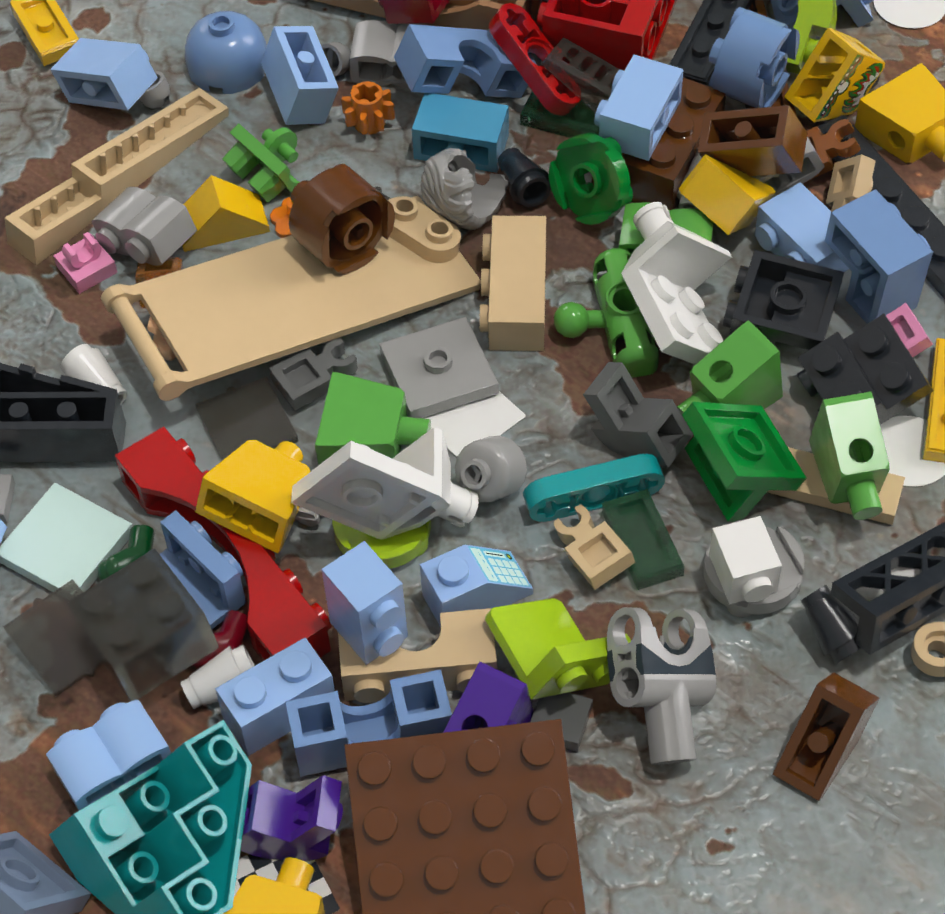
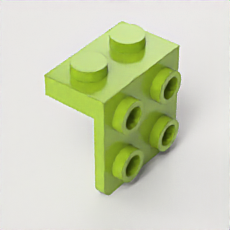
(548, 648)

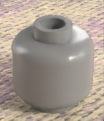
(491, 468)

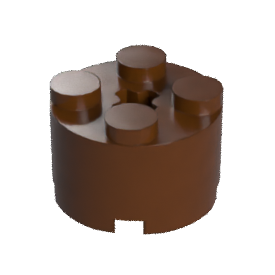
(340, 218)

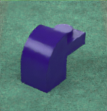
(291, 823)

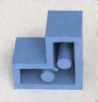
(881, 252)

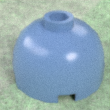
(225, 52)

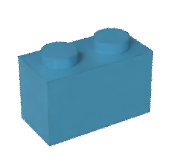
(463, 125)

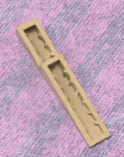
(107, 171)

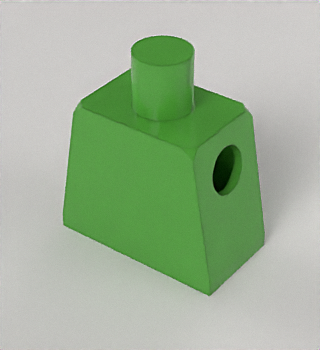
(738, 371)
(366, 415)
(851, 453)

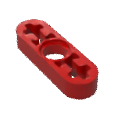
(510, 28)

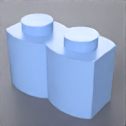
(108, 753)

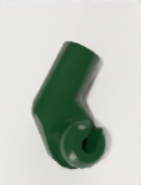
(139, 544)

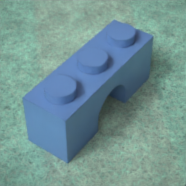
(436, 55)
(324, 724)

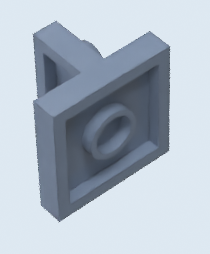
(34, 882)

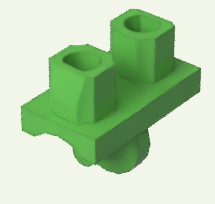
(249, 152)

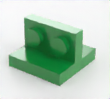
(739, 455)

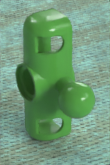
(613, 296)

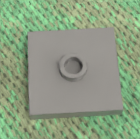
(439, 368)

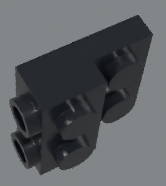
(785, 299)
(863, 362)

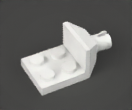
(663, 283)
(387, 493)

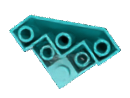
(168, 834)

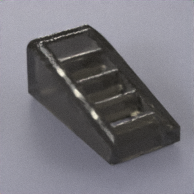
(593, 78)

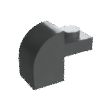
(635, 423)

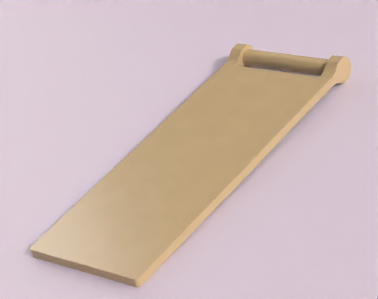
(273, 305)

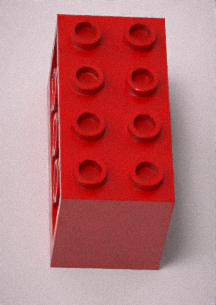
(607, 27)

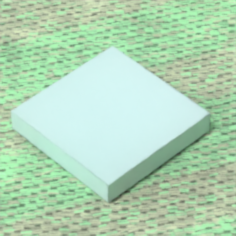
(64, 540)

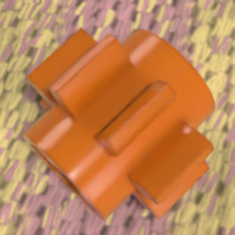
(368, 107)

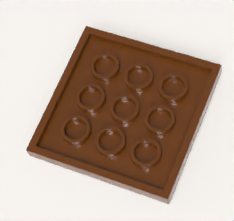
(466, 822)

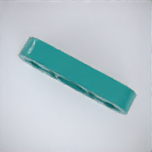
(591, 486)

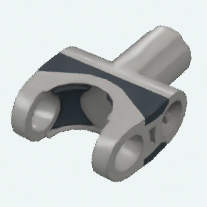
(662, 677)

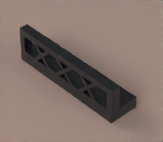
(905, 600)

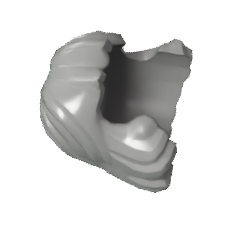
(453, 192)

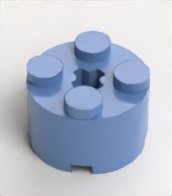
(753, 58)

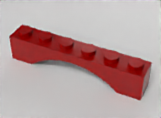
(165, 479)

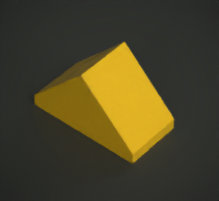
(725, 194)
(224, 214)

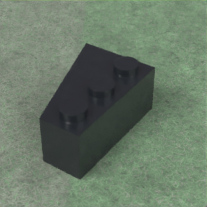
(57, 418)

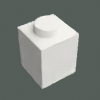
(745, 560)

